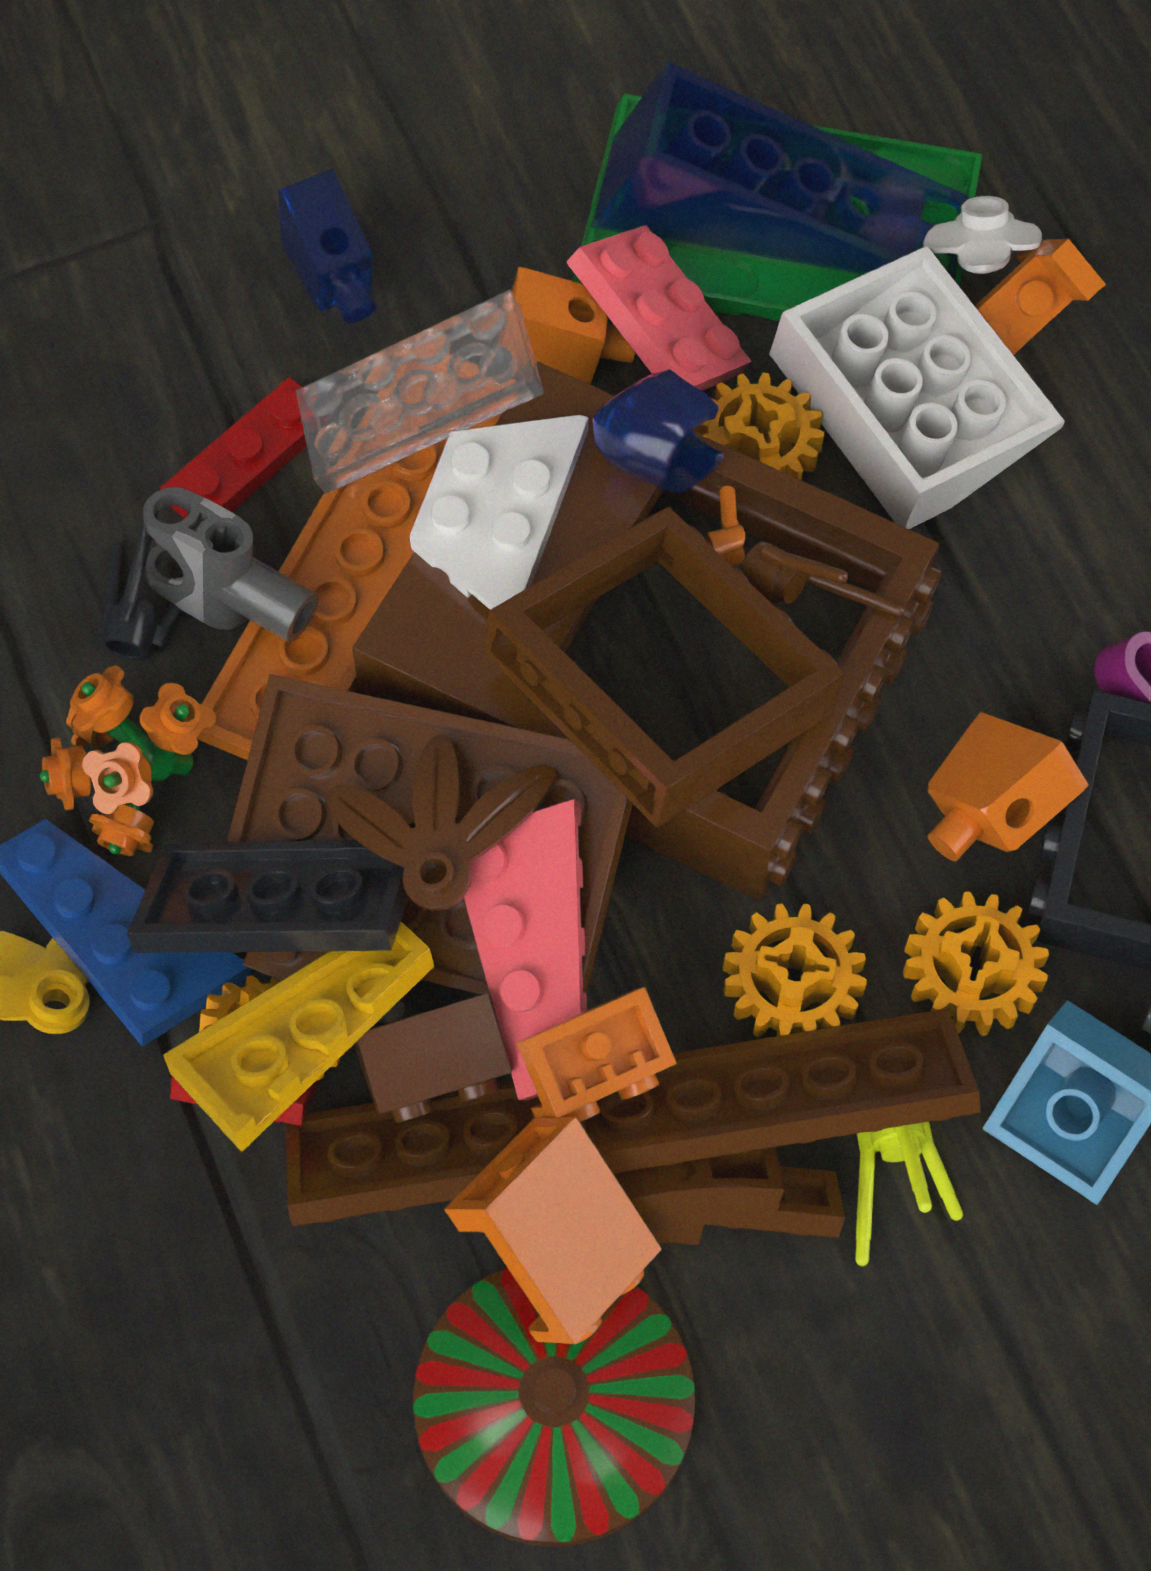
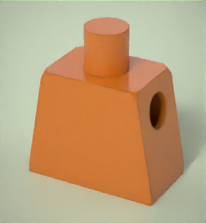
(567, 325)
(1000, 786)

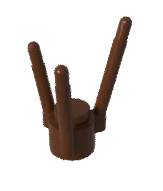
(783, 575)

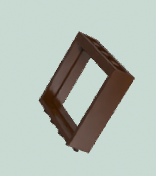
(600, 726)

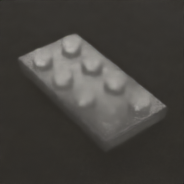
(418, 392)

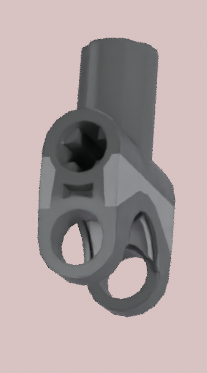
(220, 575)

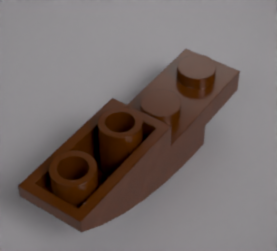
(736, 1194)

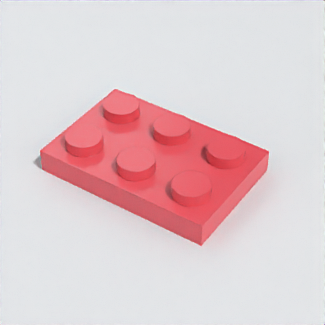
(658, 308)

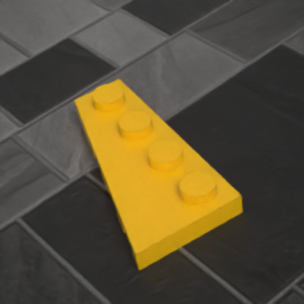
(284, 1039)

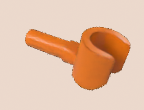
(731, 538)

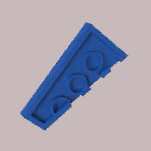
(88, 914)

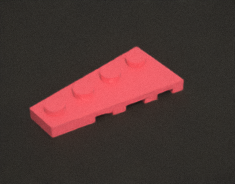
(530, 928)

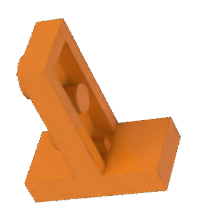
(1038, 291)

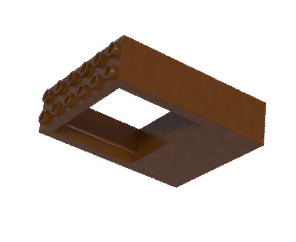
(431, 638)

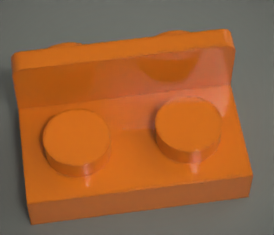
(595, 1055)

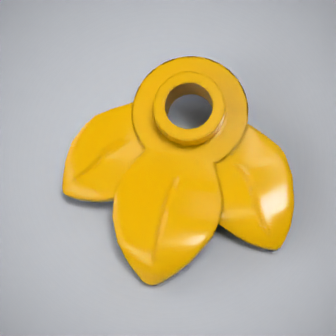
(36, 976)

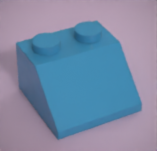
(1077, 1102)

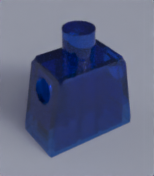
(327, 246)

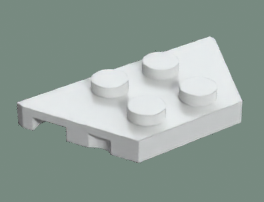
(497, 503)

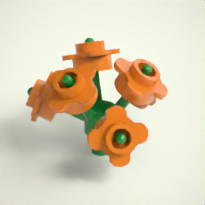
(124, 775)

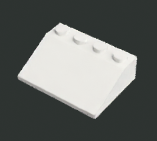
(913, 385)

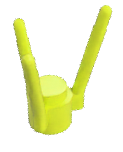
(900, 1145)

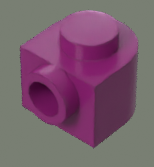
(1126, 668)

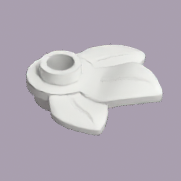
(983, 235)

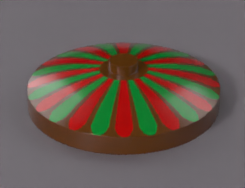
(552, 1434)

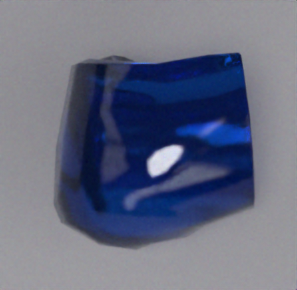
(651, 433)

